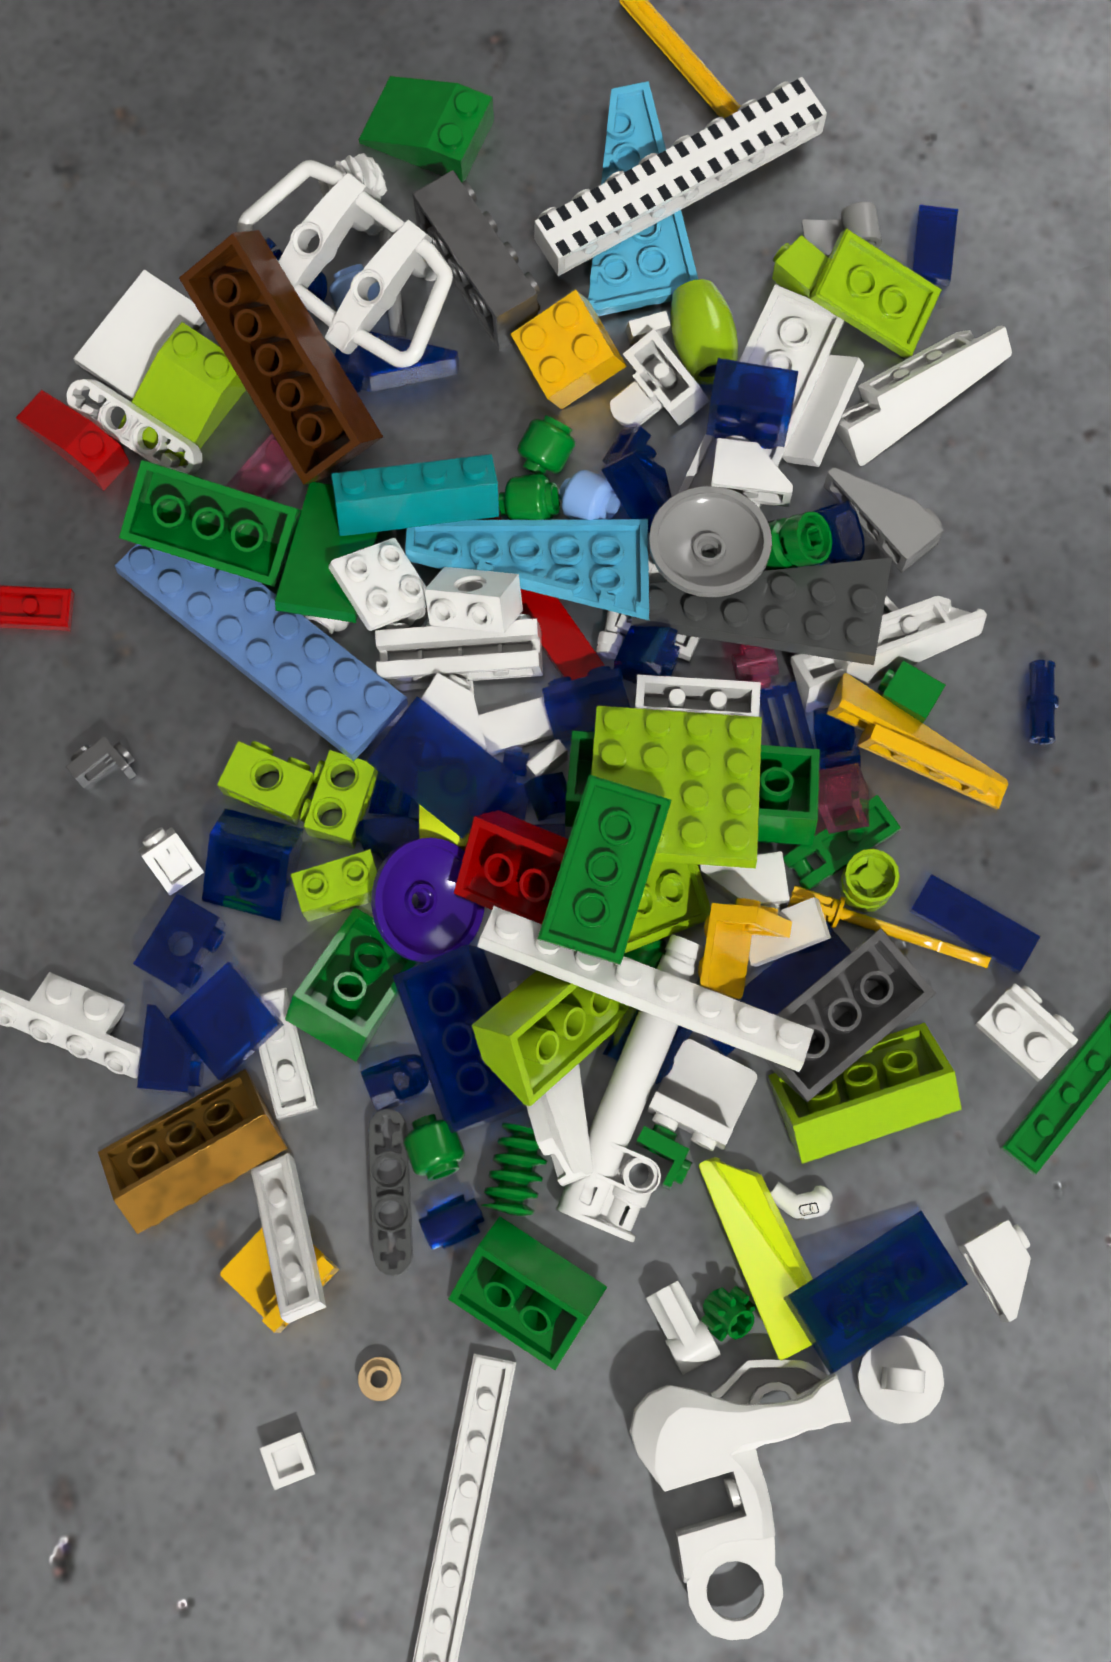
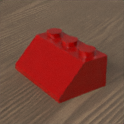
(510, 865)

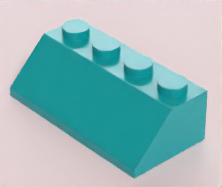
(415, 494)

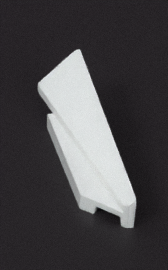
(917, 389)
(904, 635)
(562, 1125)

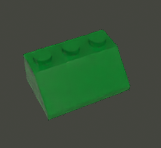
(527, 1292)

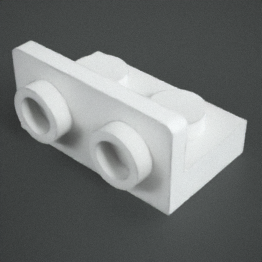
(1027, 1030)

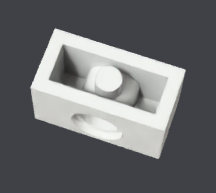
(474, 599)

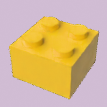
(568, 349)

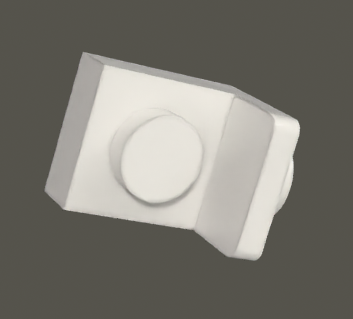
(169, 859)

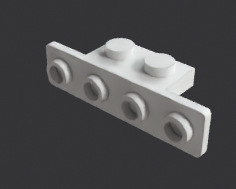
(73, 1020)

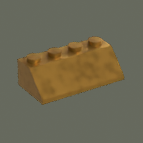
(190, 1151)

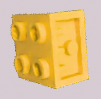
(252, 1278)

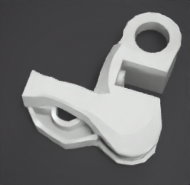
(701, 1435)

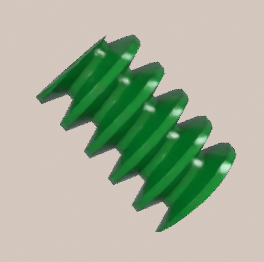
(516, 1172)

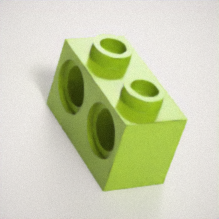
(350, 800)

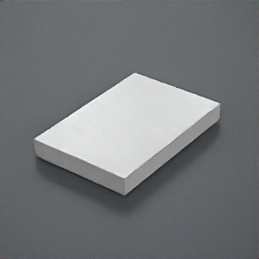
(135, 332)

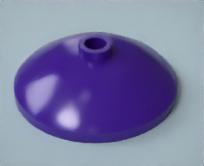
(440, 918)

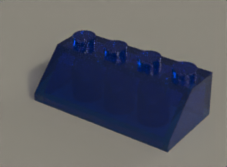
(441, 1006)

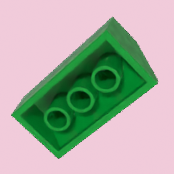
(209, 523)

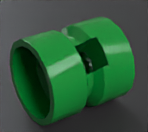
(799, 541)

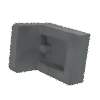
(94, 760)

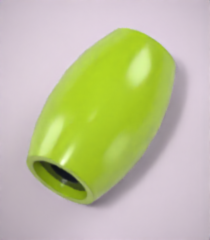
(702, 329)

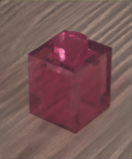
(843, 798)

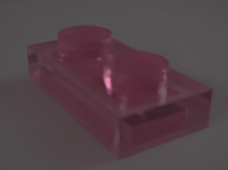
(264, 471)

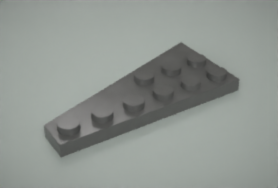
(799, 610)

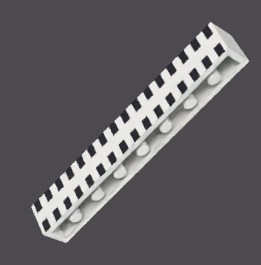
(679, 175)

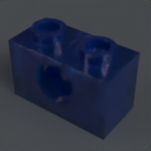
(181, 920)

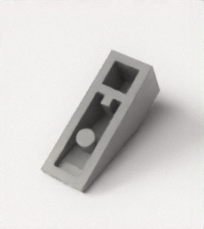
(890, 519)

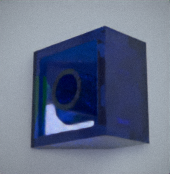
(251, 864)

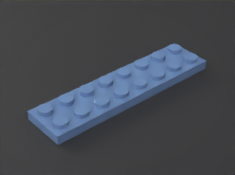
(271, 647)

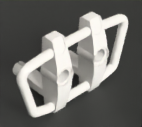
(403, 255)

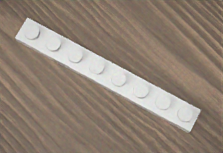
(651, 992)

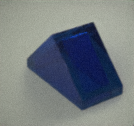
(639, 485)

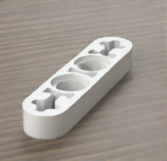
(136, 423)

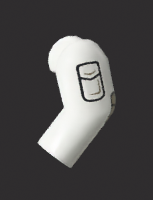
(803, 1205)

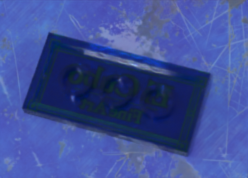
(875, 1291)

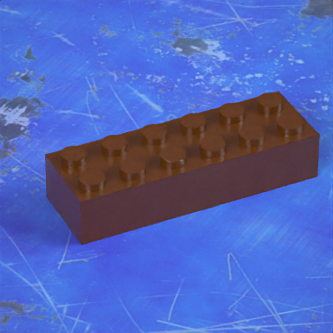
(280, 356)

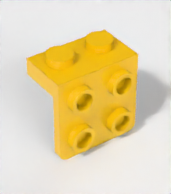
(729, 941)

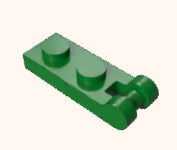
(839, 847)

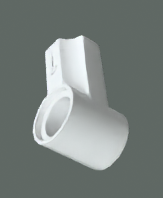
(686, 1335)

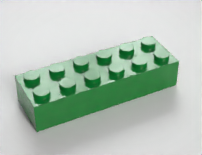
(785, 795)

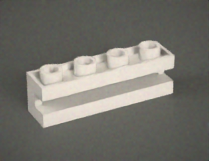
(421, 652)

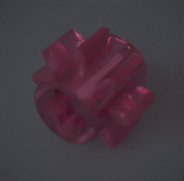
(755, 665)

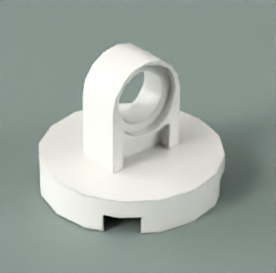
(900, 1379)

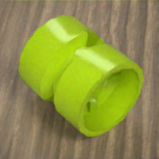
(869, 880)

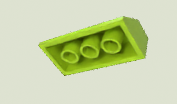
(543, 1033)
(883, 1092)

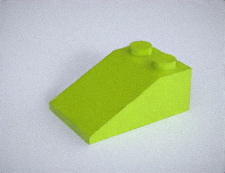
(188, 388)

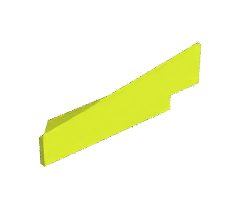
(762, 1249)

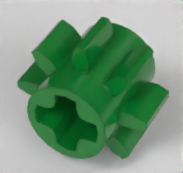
(728, 1313)

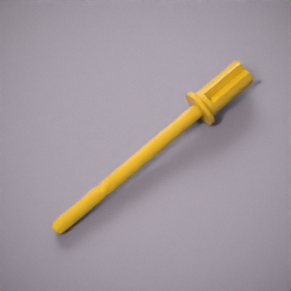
(834, 910)

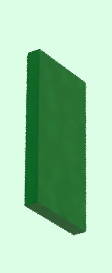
(307, 581)
(604, 869)

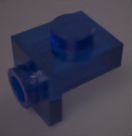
(835, 740)

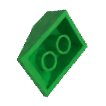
(430, 124)
(349, 987)

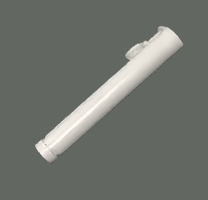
(607, 1196)

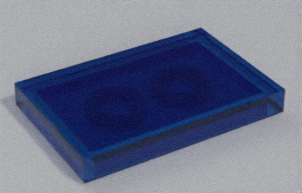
(440, 767)

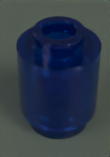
(451, 1222)

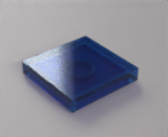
(225, 1021)

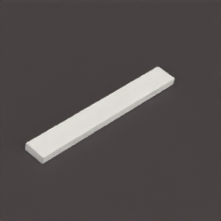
(464, 1510)

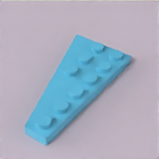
(659, 258)
(573, 560)

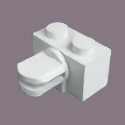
(657, 384)

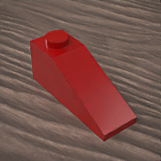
(74, 439)

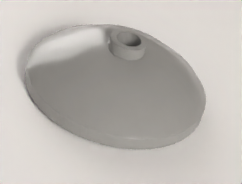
(712, 522)

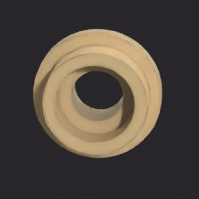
(393, 1383)

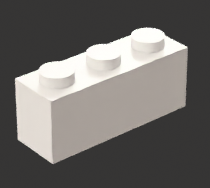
(698, 695)

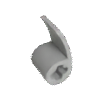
(858, 218)

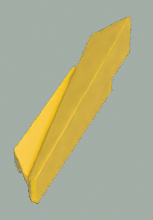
(912, 744)

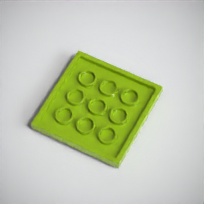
(699, 763)

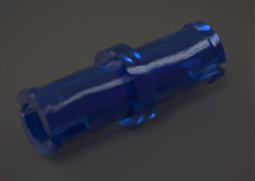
(1042, 702)

